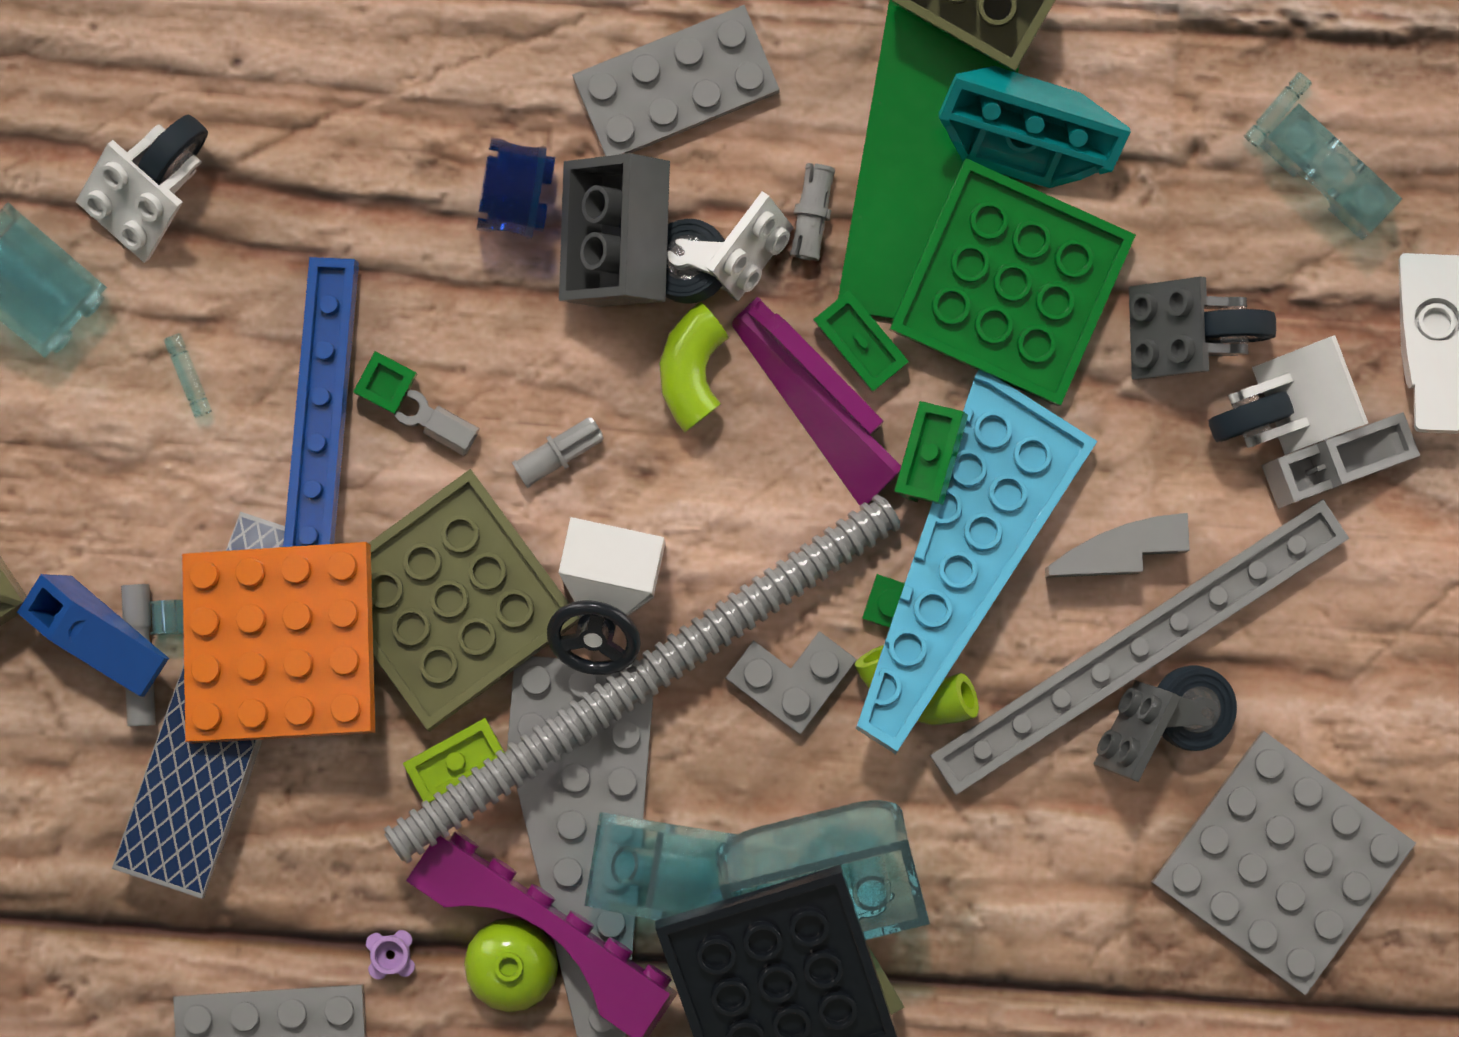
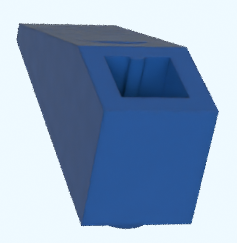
(92, 632)

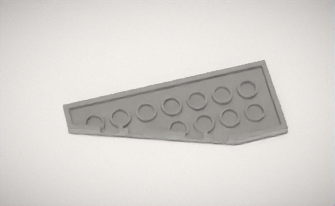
(565, 805)

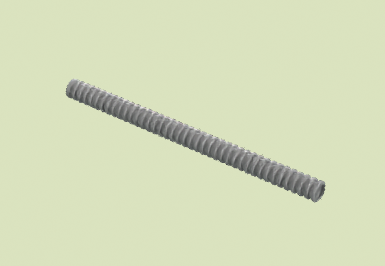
(643, 678)

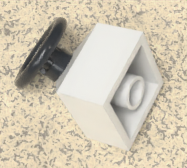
(609, 577)

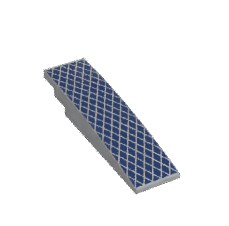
(188, 787)

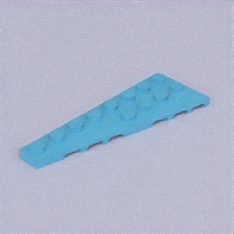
(999, 496)

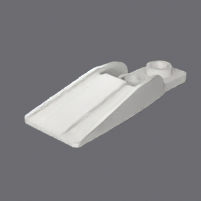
(1431, 338)

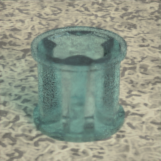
(167, 617)

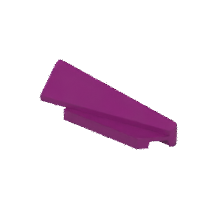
(821, 401)

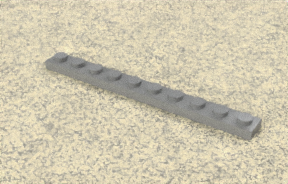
(1139, 647)

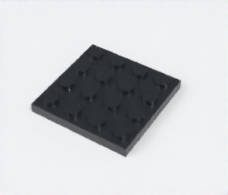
(777, 963)

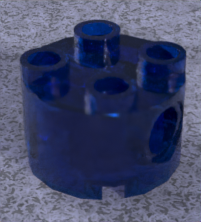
(514, 188)

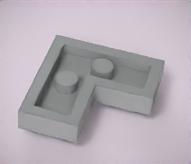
(792, 692)

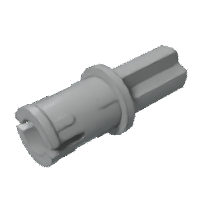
(558, 451)

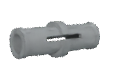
(812, 212)

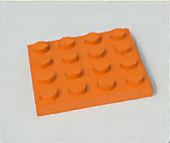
(278, 643)

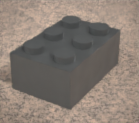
(614, 230)

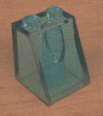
(41, 285)
(653, 867)

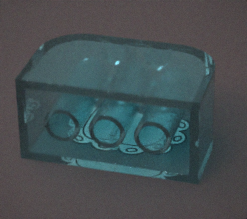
(861, 836)

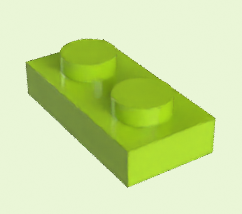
(452, 758)

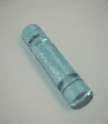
(1278, 109)
(187, 375)

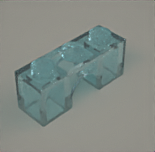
(1349, 185)

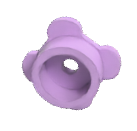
(380, 964)

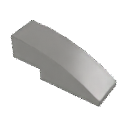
(1340, 460)
(1123, 548)

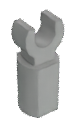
(440, 425)

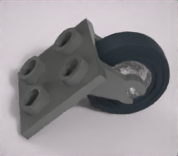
(1177, 337)
(1188, 709)

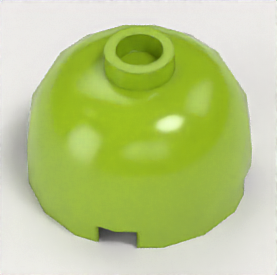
(511, 964)

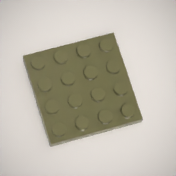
(457, 600)

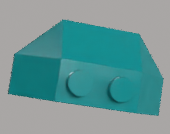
(1030, 127)

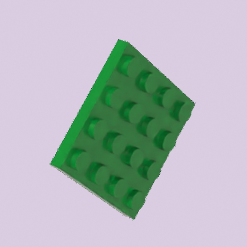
(1012, 282)

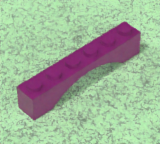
(622, 990)

